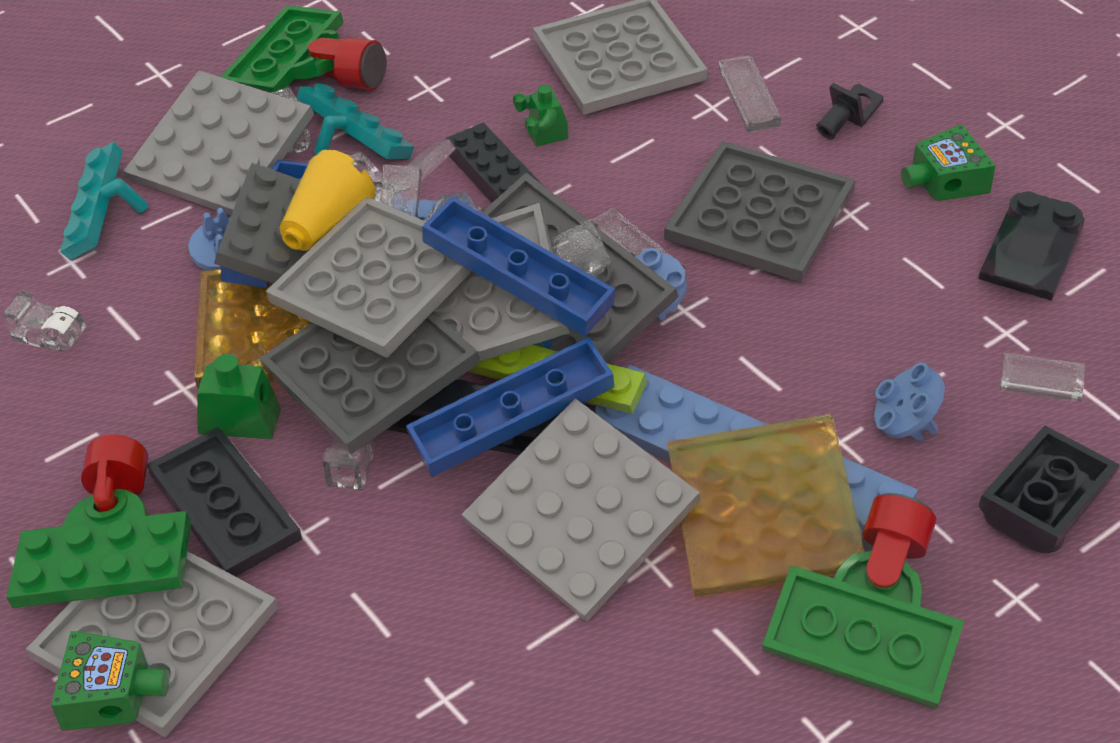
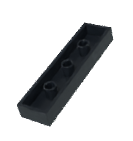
(486, 160)

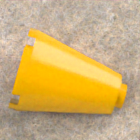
(324, 198)

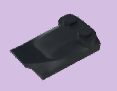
(1033, 244)
(1046, 490)

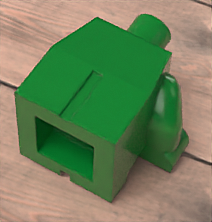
(546, 117)

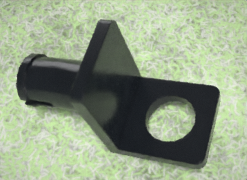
(847, 107)

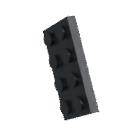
(225, 501)

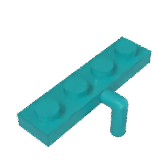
(344, 115)
(92, 200)

